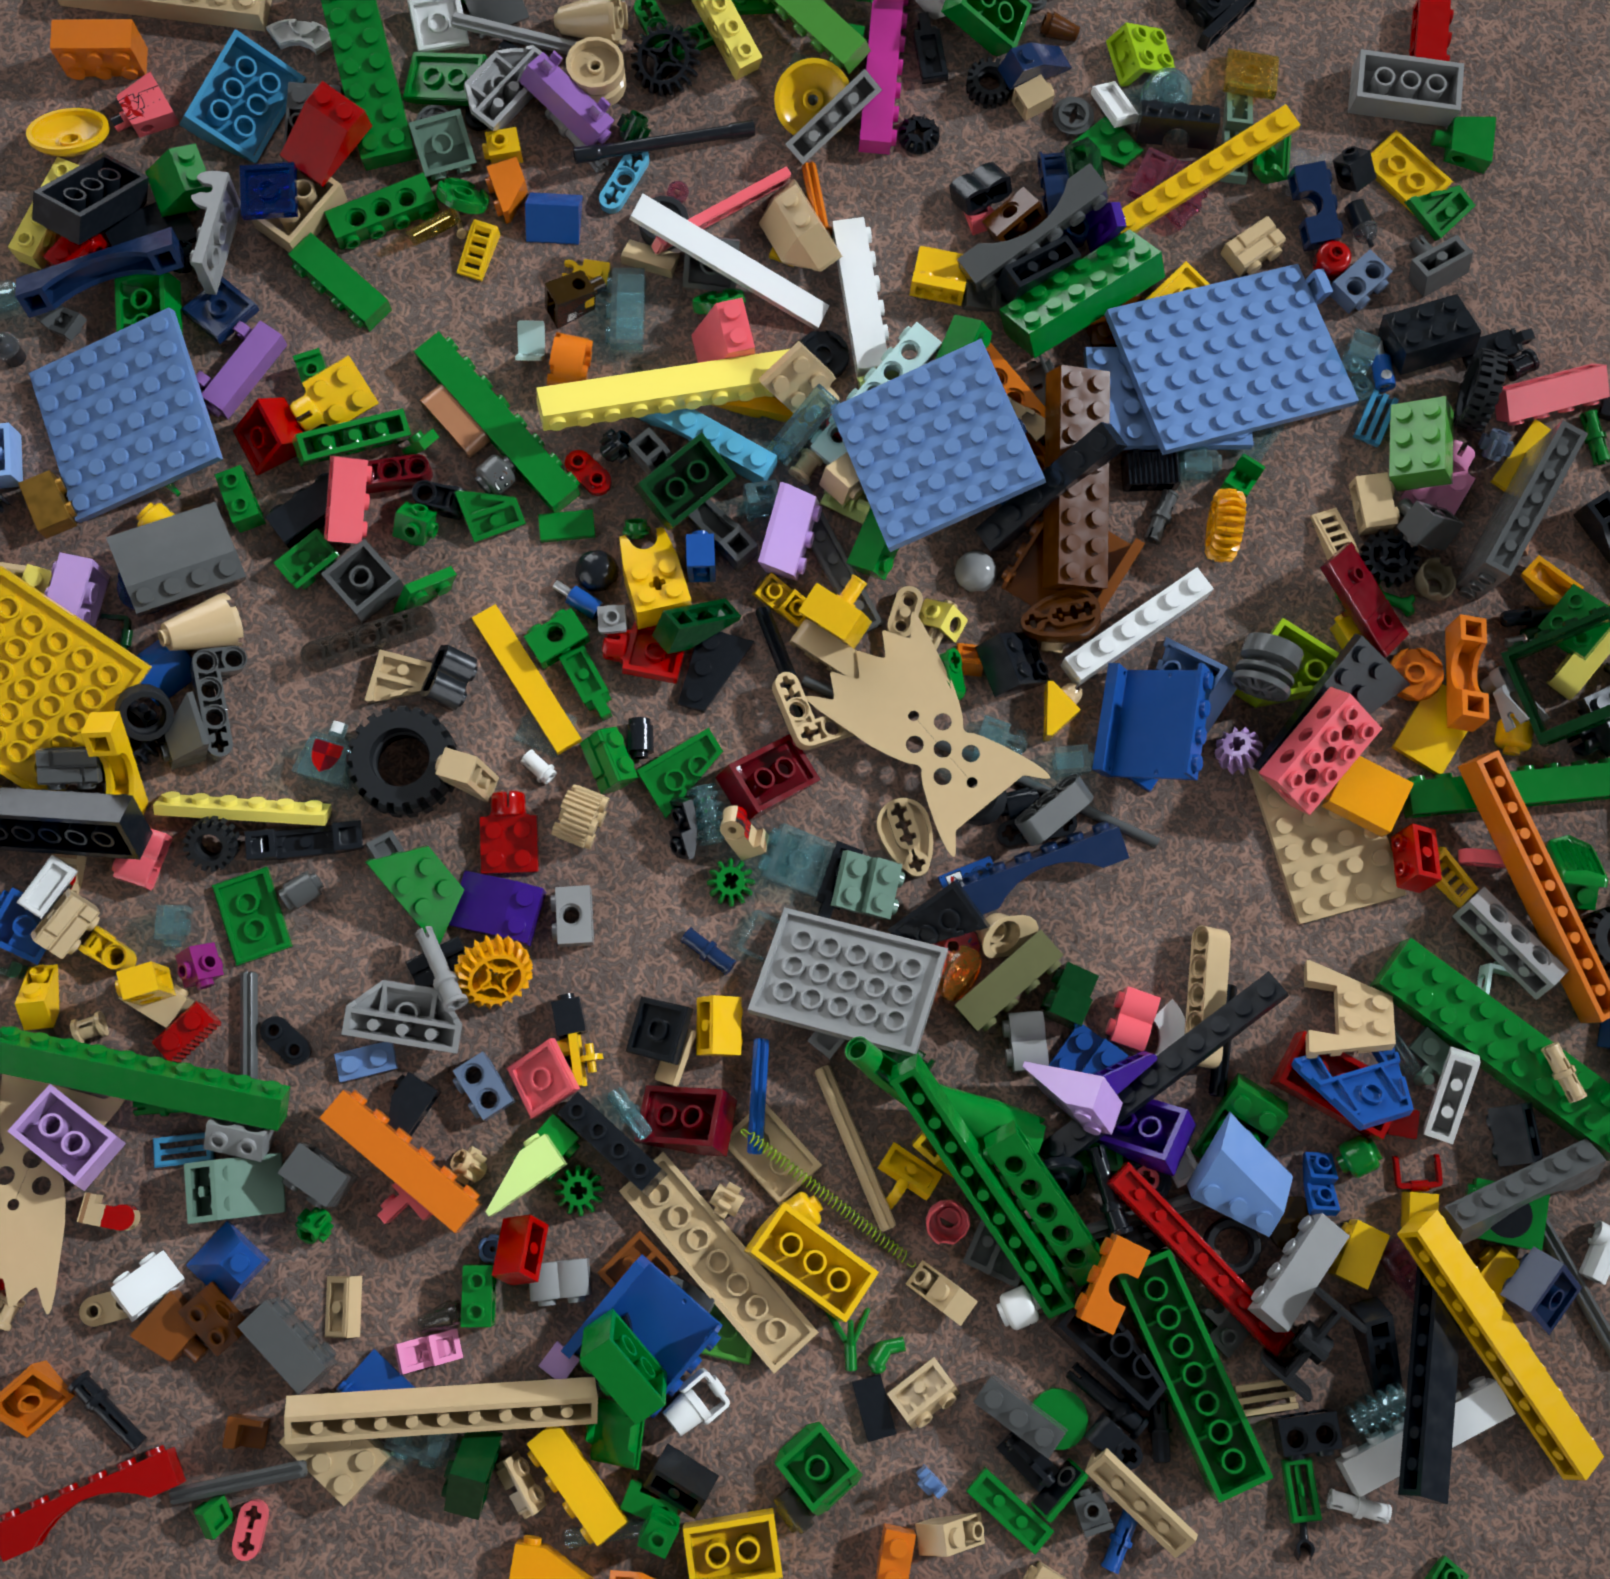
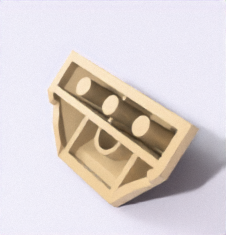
(797, 230)

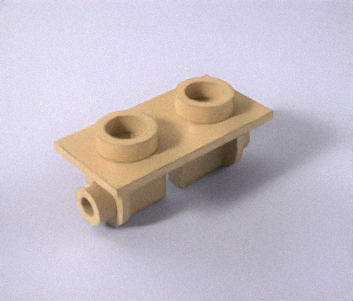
(516, 1472)

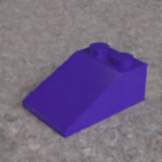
(499, 907)
(1153, 1136)

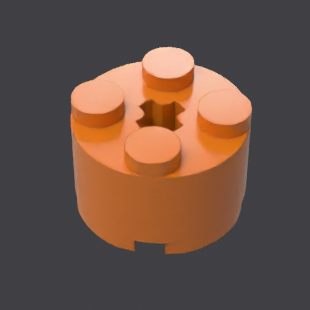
(569, 359)

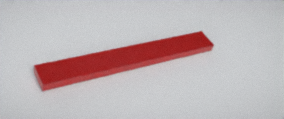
(1194, 1254)

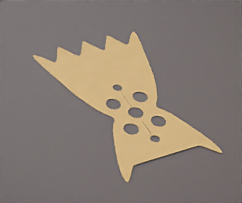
(916, 680)
(35, 1230)

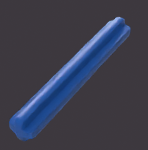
(758, 1094)

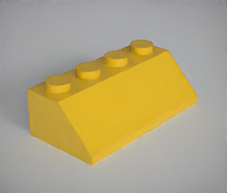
(811, 1262)

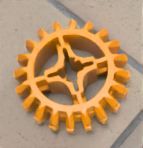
(1225, 525)
(504, 958)

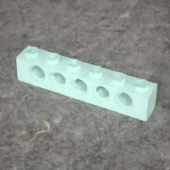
(914, 339)

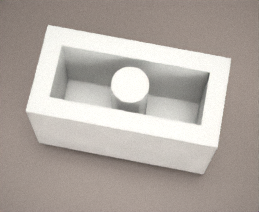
(146, 1285)

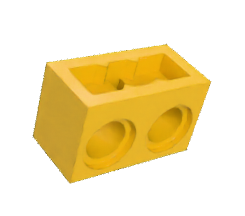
(144, 983)

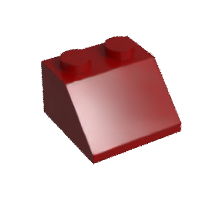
(268, 433)

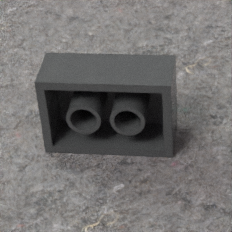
(289, 1344)

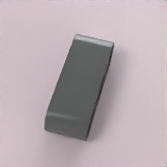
(1054, 809)

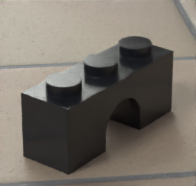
(1160, 117)

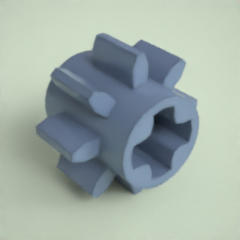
(1496, 444)

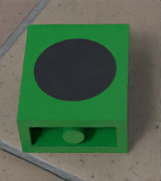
(1520, 1228)

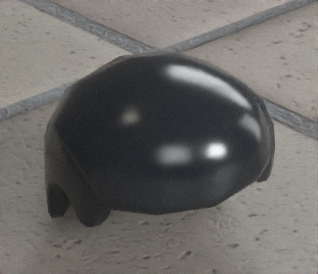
(596, 570)

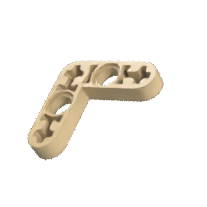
(807, 722)

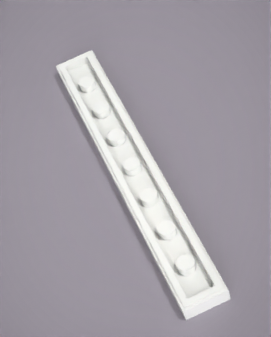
(729, 262)

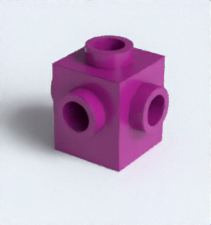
(199, 966)

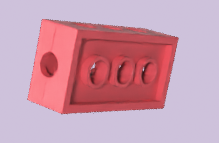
(1320, 750)

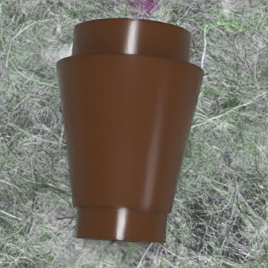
(1058, 27)

